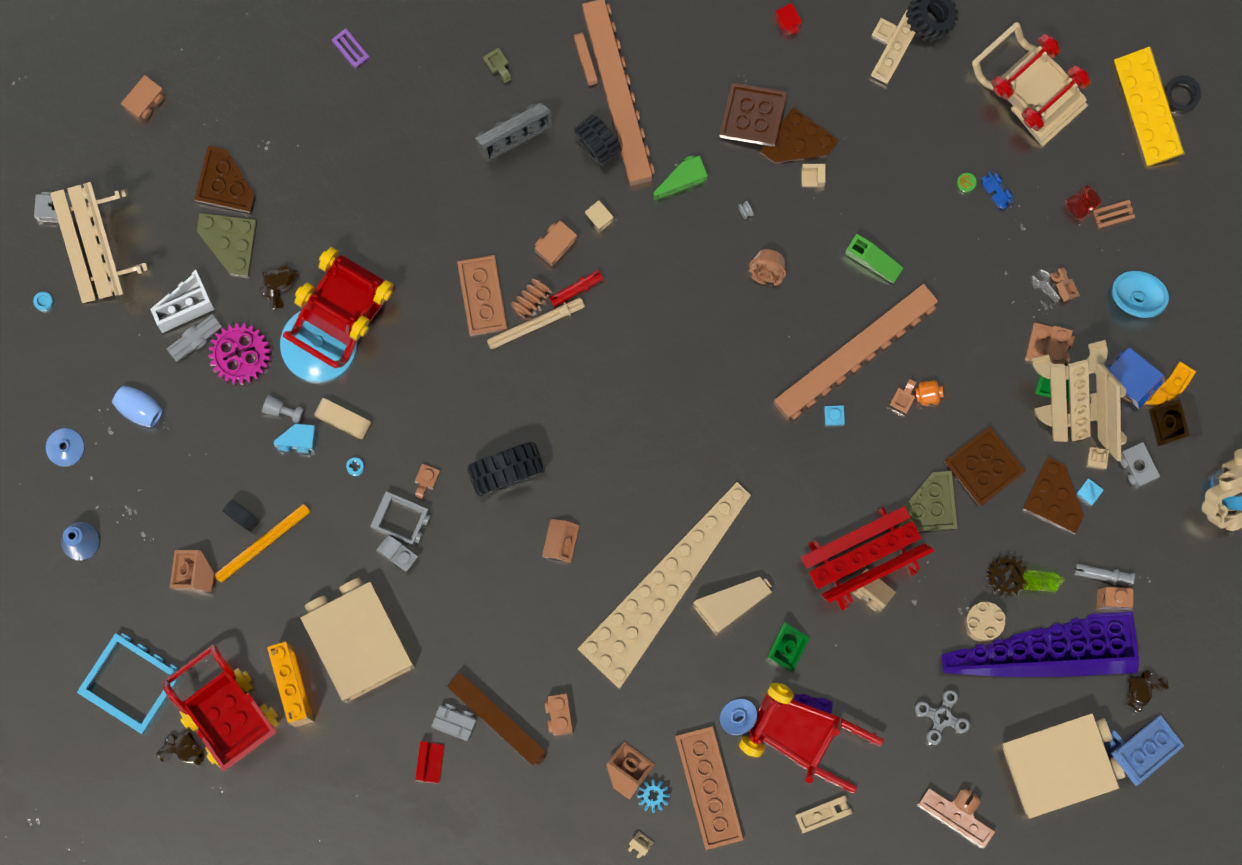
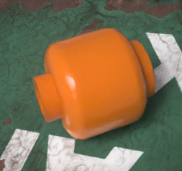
(929, 393)

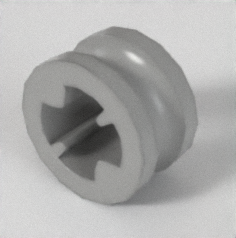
(745, 210)

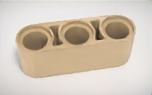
(342, 418)

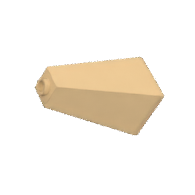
(729, 605)

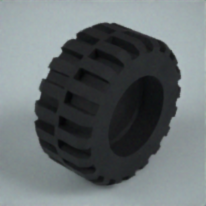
(505, 468)

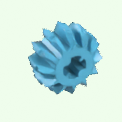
(659, 798)

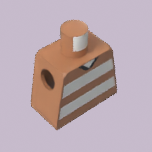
(1115, 598)

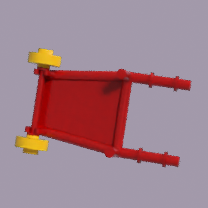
(799, 733)

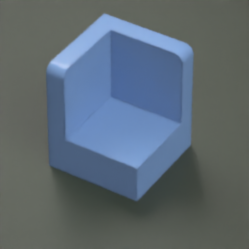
(1114, 744)

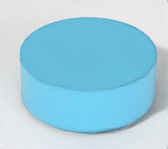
(43, 301)

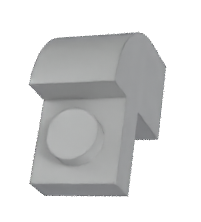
(397, 553)

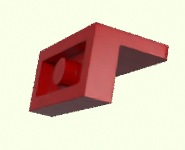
(429, 762)

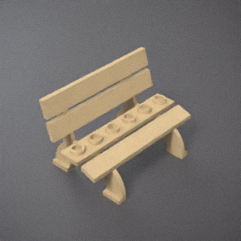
(83, 213)
(1103, 405)

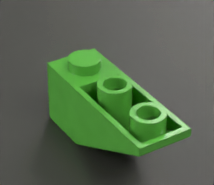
(873, 258)

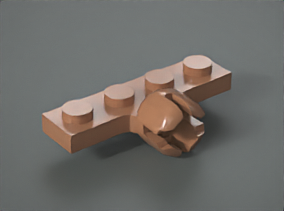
(959, 814)

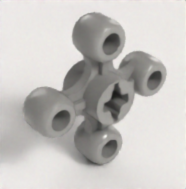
(933, 713)

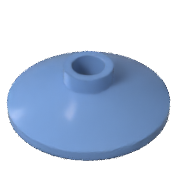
(71, 454)
(733, 712)

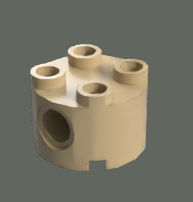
(984, 621)

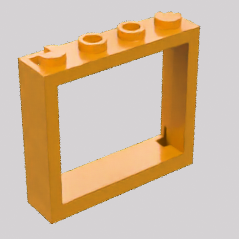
(290, 684)

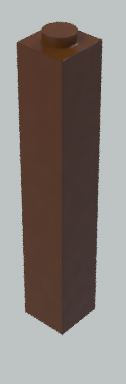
(497, 720)

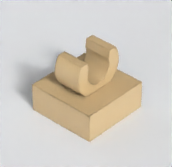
(1097, 458)
(641, 844)

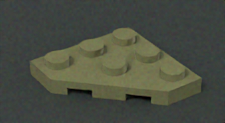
(229, 240)
(933, 504)

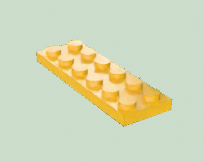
(1149, 106)

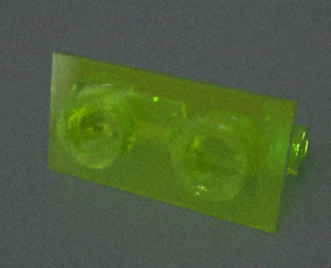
(1042, 581)

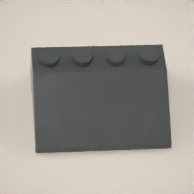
(514, 131)

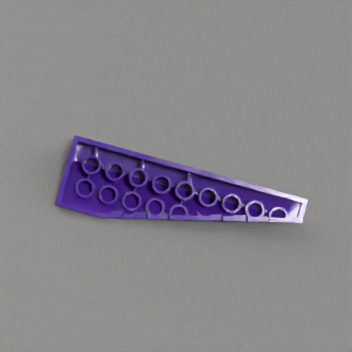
(1078, 648)

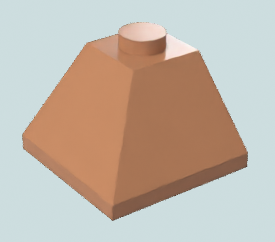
(191, 571)
(628, 770)

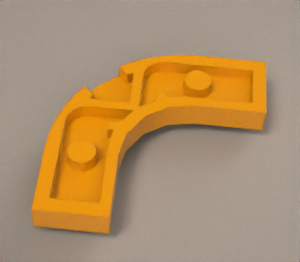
(1173, 385)

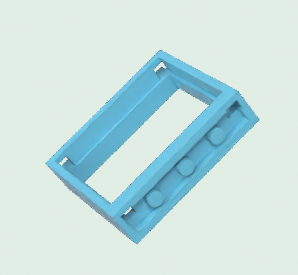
(141, 651)

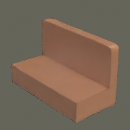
(560, 540)

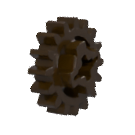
(1016, 579)

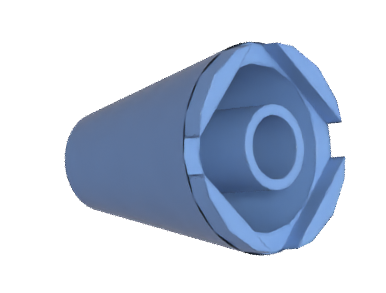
(80, 541)

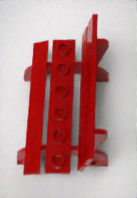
(865, 555)

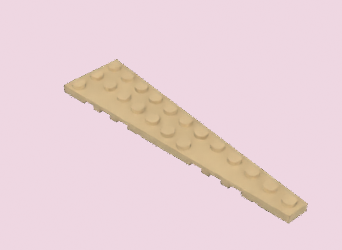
(634, 624)

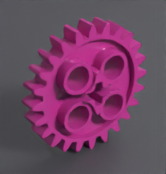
(244, 369)

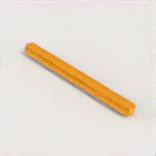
(262, 543)

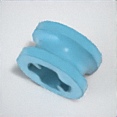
(350, 470)

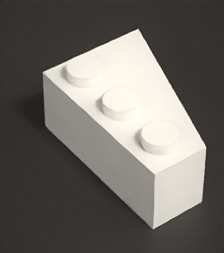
(183, 304)

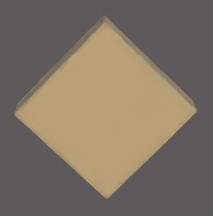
(884, 30)

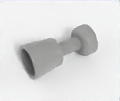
(276, 407)

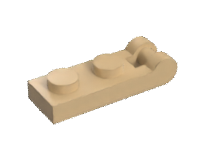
(823, 814)

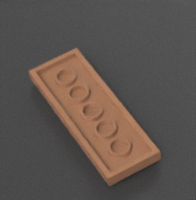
(709, 788)

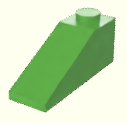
(684, 176)

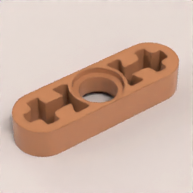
(585, 59)

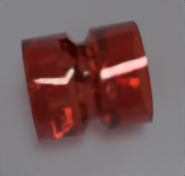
(1083, 202)

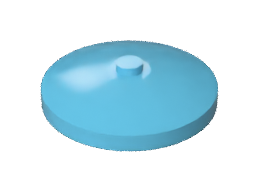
(306, 365)

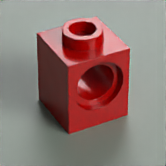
(788, 19)

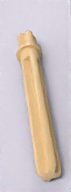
(536, 323)

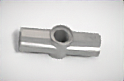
(194, 338)

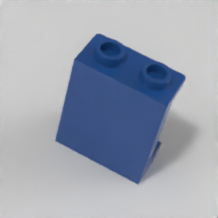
(1136, 376)

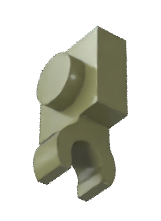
(497, 62)

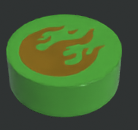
(966, 182)

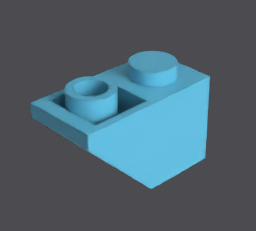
(297, 437)

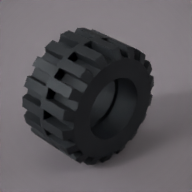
(924, 25)
(597, 140)

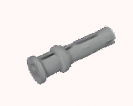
(1115, 576)

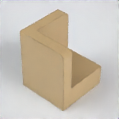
(813, 175)
(599, 216)

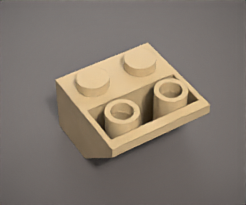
(875, 593)

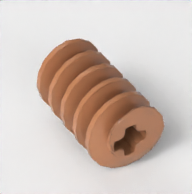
(530, 298)

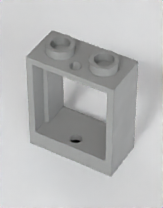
(383, 509)

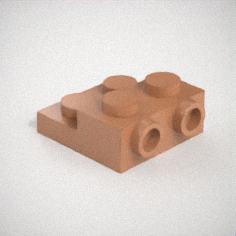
(1050, 341)

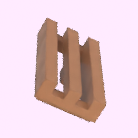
(1129, 209)

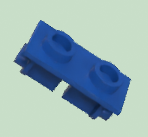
(1003, 195)

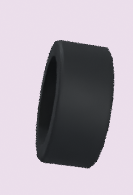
(1194, 86)
(240, 515)

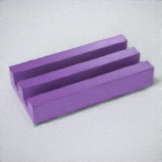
(346, 55)

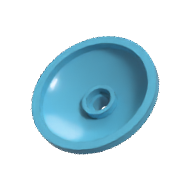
(1140, 294)

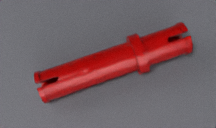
(576, 288)

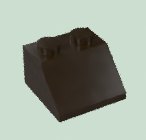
(1175, 421)

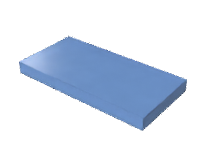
(1148, 750)

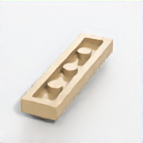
(894, 51)

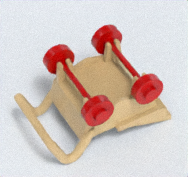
(1038, 86)

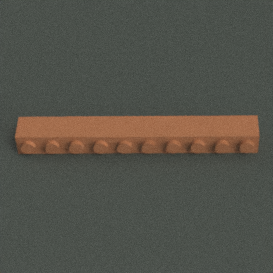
(617, 92)
(855, 352)

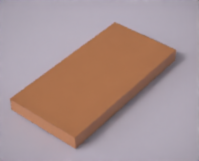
(482, 295)

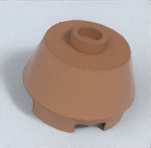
(768, 267)

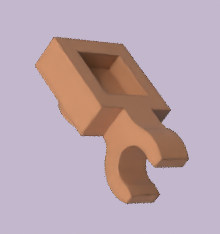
(1065, 285)
(903, 399)
(426, 478)

